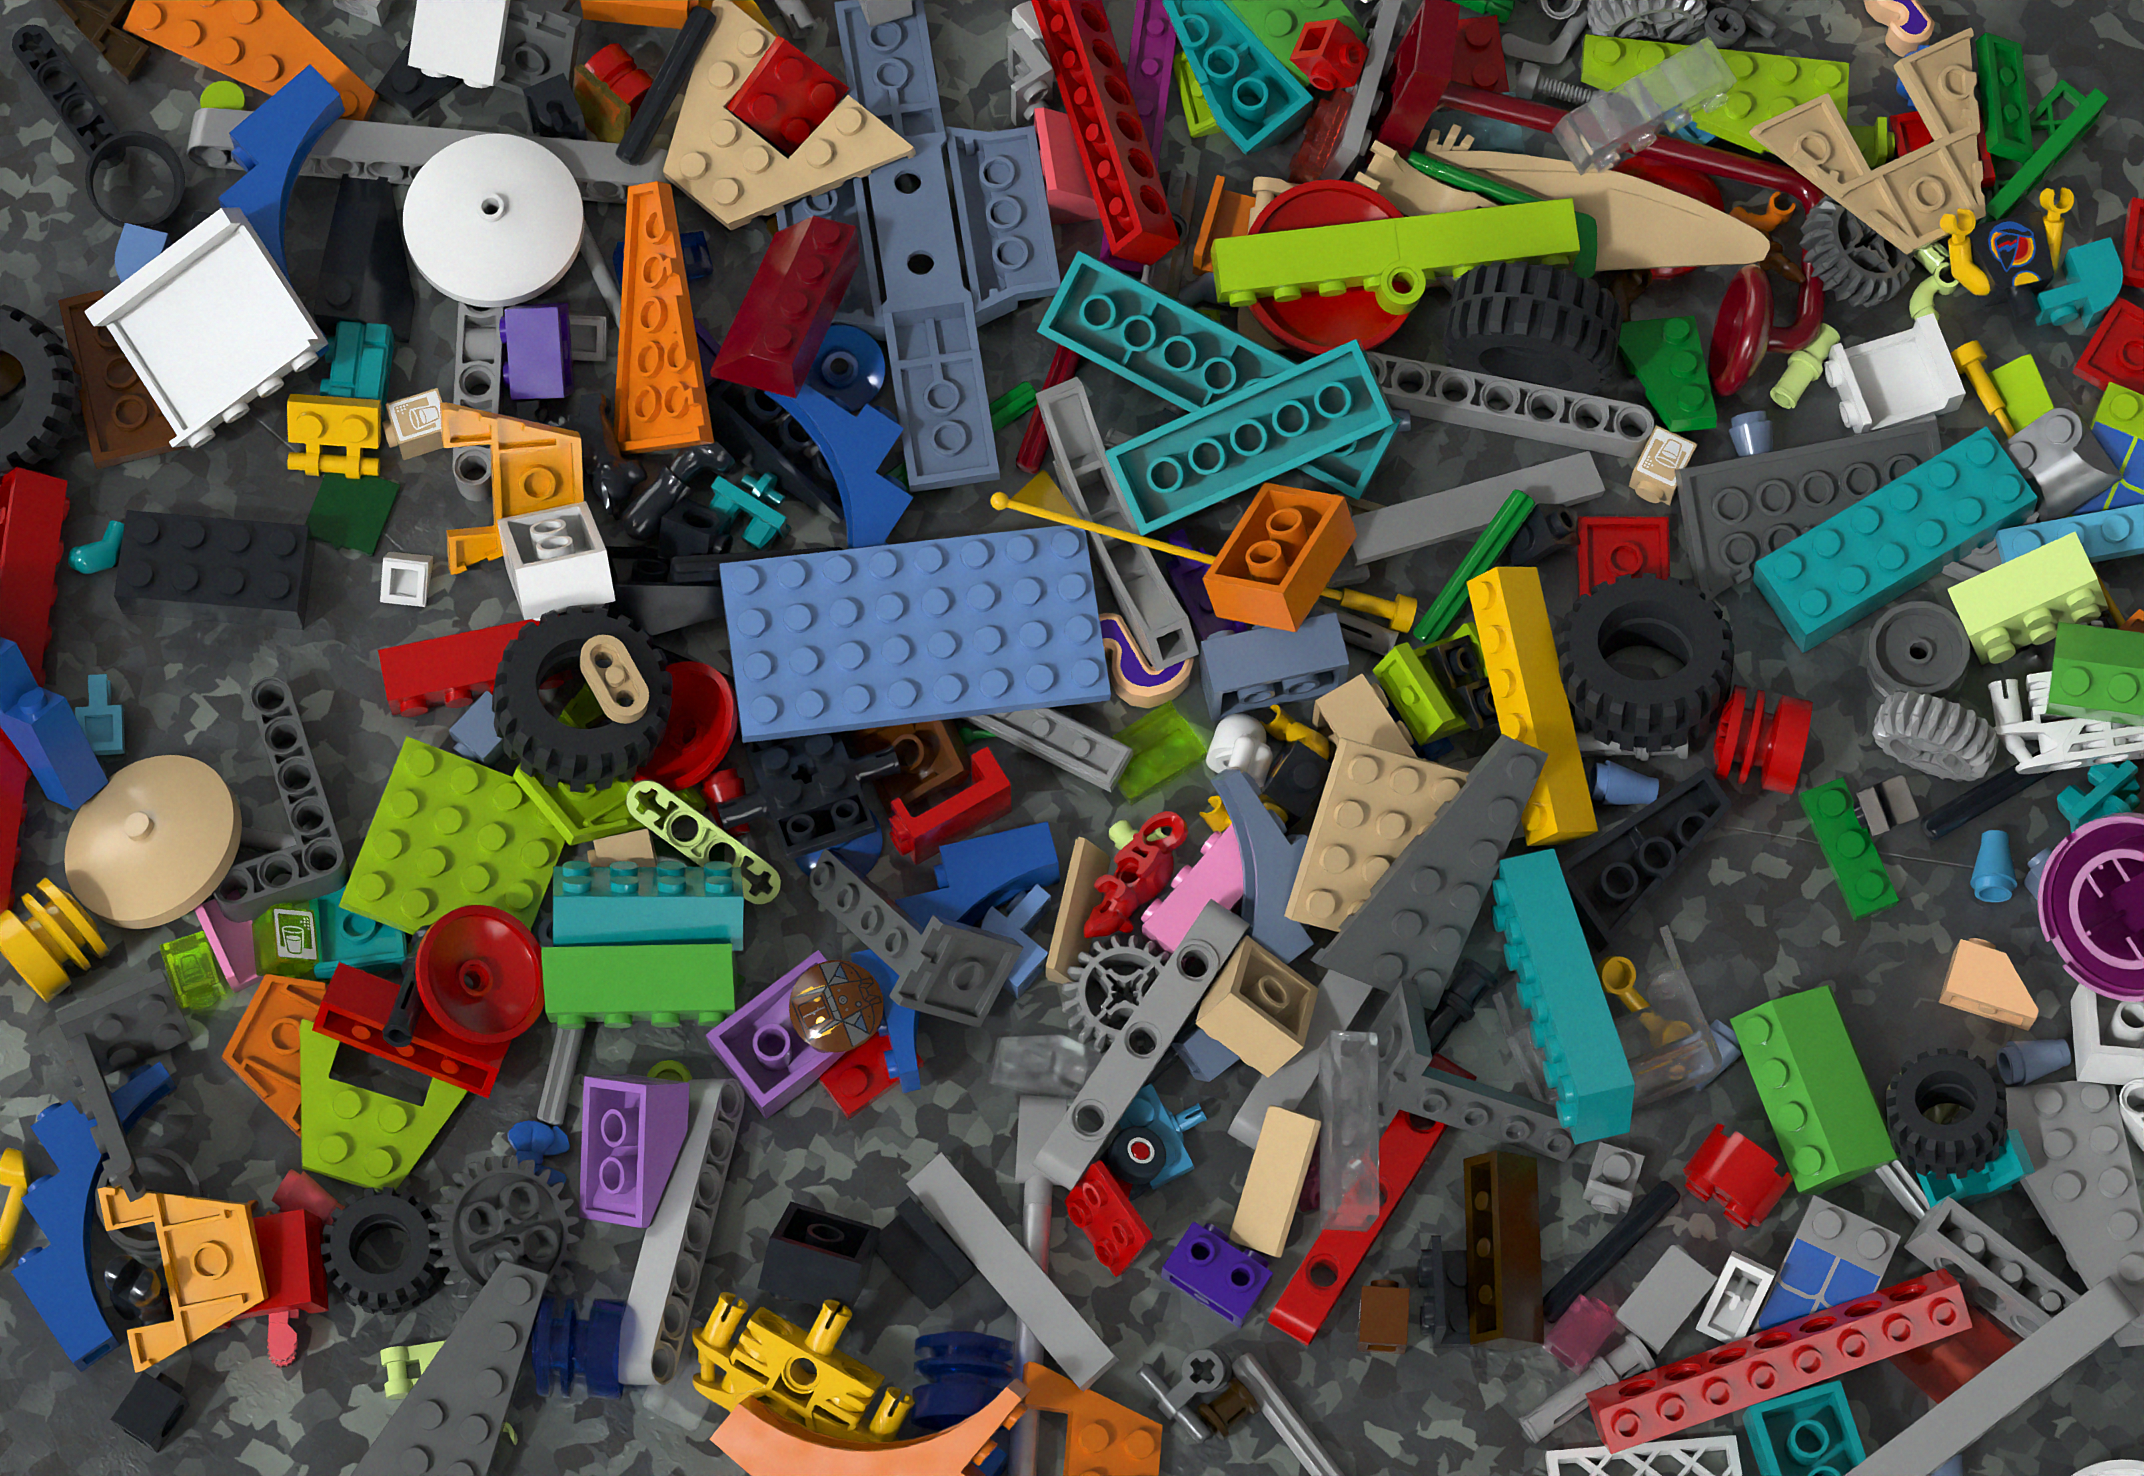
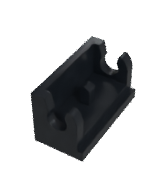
(554, 109)

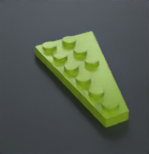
(1763, 88)

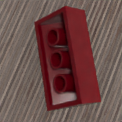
(789, 306)

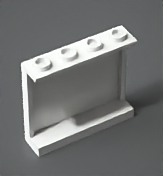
(210, 326)

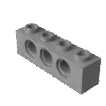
(1989, 1268)

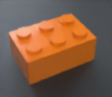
(1280, 557)

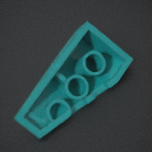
(1240, 78)

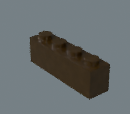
(1503, 1251)

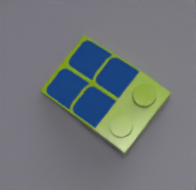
(2120, 431)

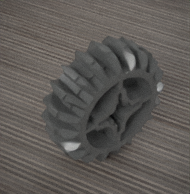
(1857, 274)

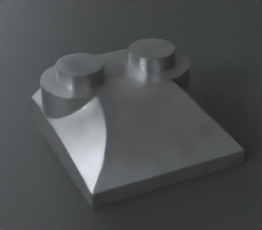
(2061, 462)

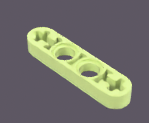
(706, 837)

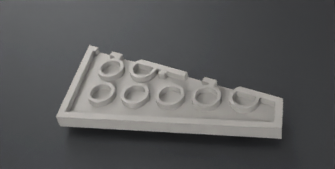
(2085, 1183)

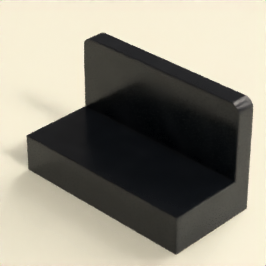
(922, 1256)

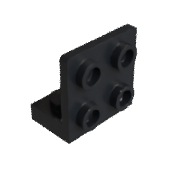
(1446, 1304)

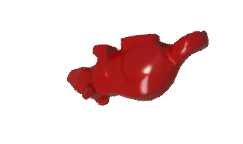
(1140, 876)

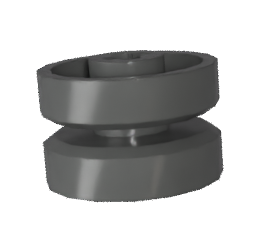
(1919, 651)
(161, 1172)

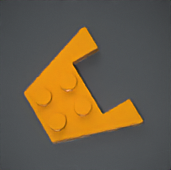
(530, 471)
(207, 1262)

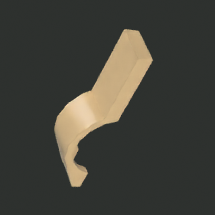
(1412, 190)

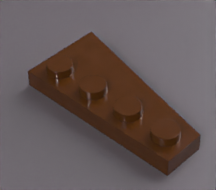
(116, 405)

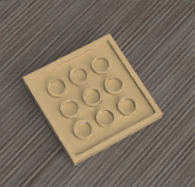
(1362, 824)

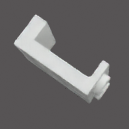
(460, 39)
(1895, 378)

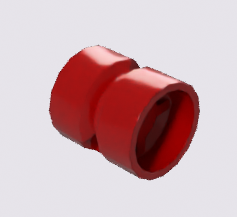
(619, 71)

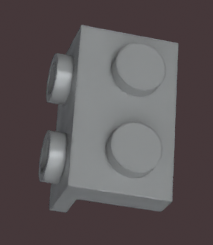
(1031, 77)

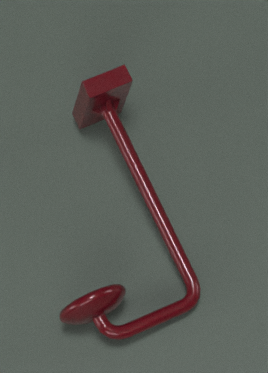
(1744, 323)

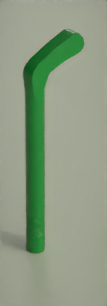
(1586, 225)

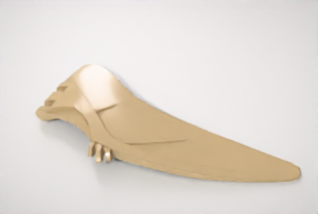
(1635, 219)

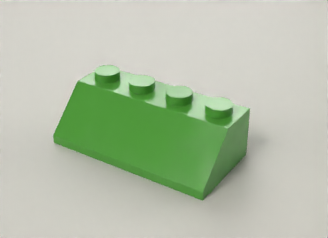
(2097, 674)
(639, 984)
(1814, 1089)

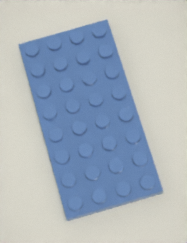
(913, 632)

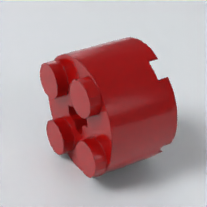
(1736, 1176)

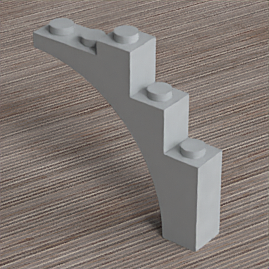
(1095, 495)

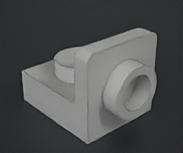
(1612, 1179)

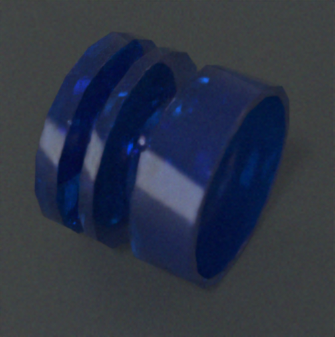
(578, 1348)
(962, 1373)

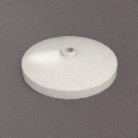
(499, 255)

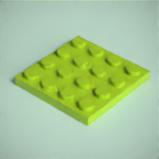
(451, 841)

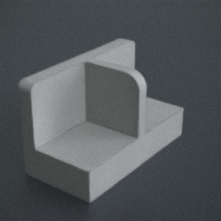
(1665, 1299)

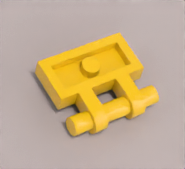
(336, 423)

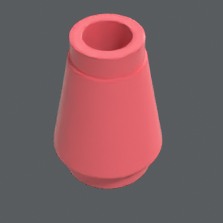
(303, 1192)

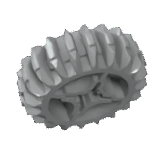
(1646, 19)
(1935, 736)
(1096, 969)

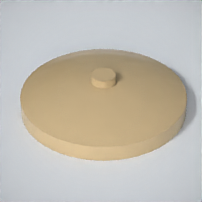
(153, 842)

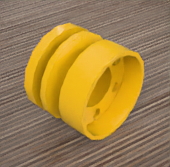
(49, 939)

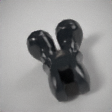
(644, 514)
(137, 1291)

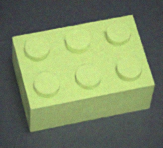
(2028, 598)

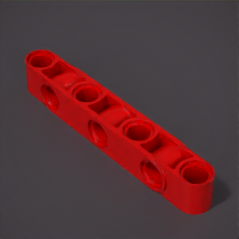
(1401, 1157)

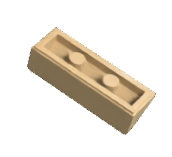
(1076, 905)
(1275, 1180)

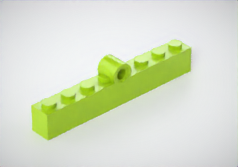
(1392, 251)

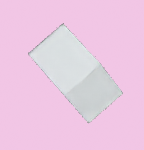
(1735, 1299)

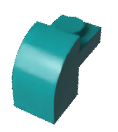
(2093, 285)
(1998, 1176)

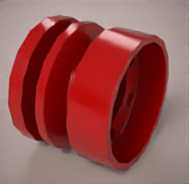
(1762, 739)

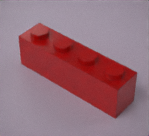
(449, 669)
(359, 1008)

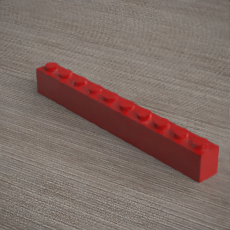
(30, 549)

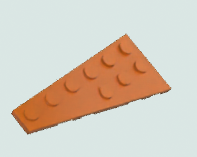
(250, 43)
(658, 362)

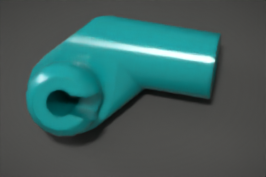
(100, 554)

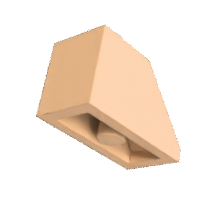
(1987, 985)

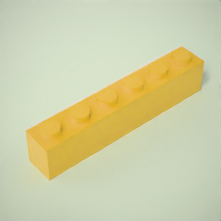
(1532, 700)

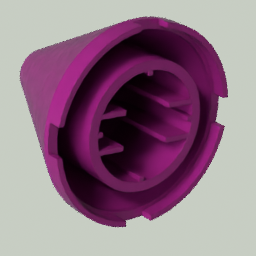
(2096, 905)

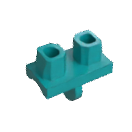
(765, 521)
(2113, 793)

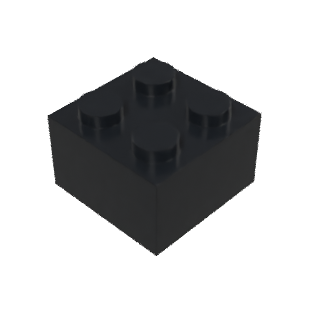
(818, 1257)

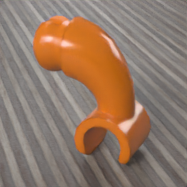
(1767, 221)

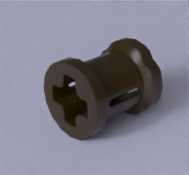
(1228, 1409)

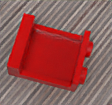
(956, 817)
(291, 1264)

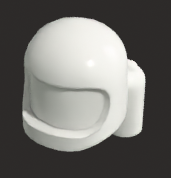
(1242, 746)

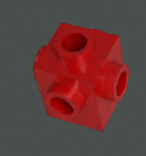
(1329, 54)

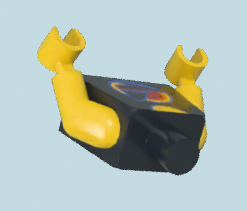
(2009, 256)
(1293, 775)

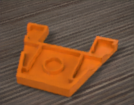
(267, 1043)
(1100, 1433)

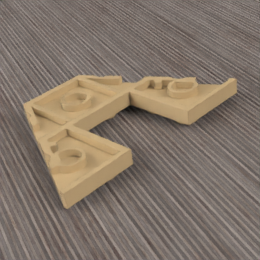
(736, 170)
(1913, 191)

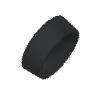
(147, 141)

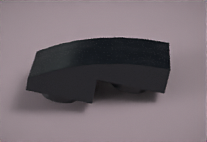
(1464, 682)

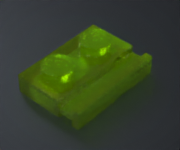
(1161, 749)

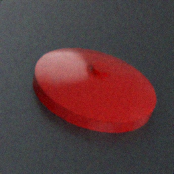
(1318, 322)

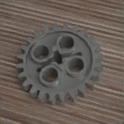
(488, 1194)

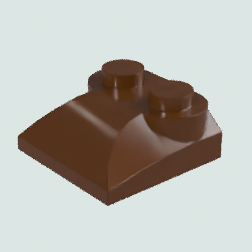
(928, 756)

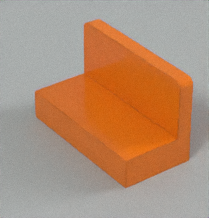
(1224, 218)

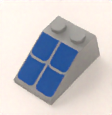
(1826, 1264)

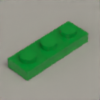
(2004, 97)
(1848, 849)

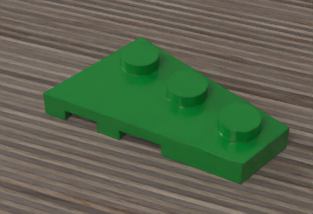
(1672, 370)

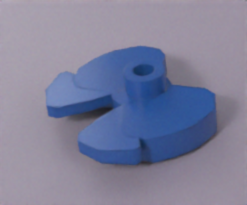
(536, 1140)

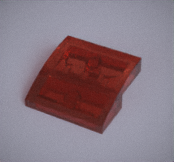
(1954, 1360)

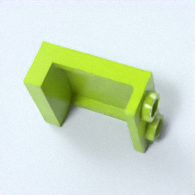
(1417, 691)

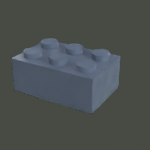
(1272, 666)

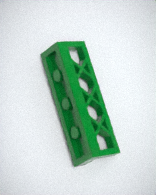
(2054, 149)

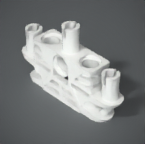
(2061, 743)

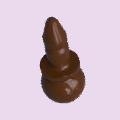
(1780, 263)

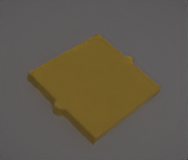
(602, 109)

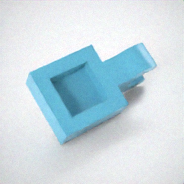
(101, 721)

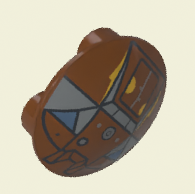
(836, 1006)

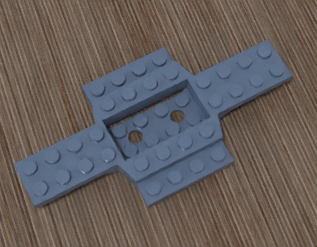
(1003, 233)

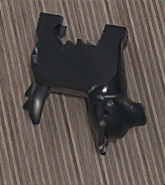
(601, 454)

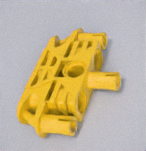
(770, 1369)

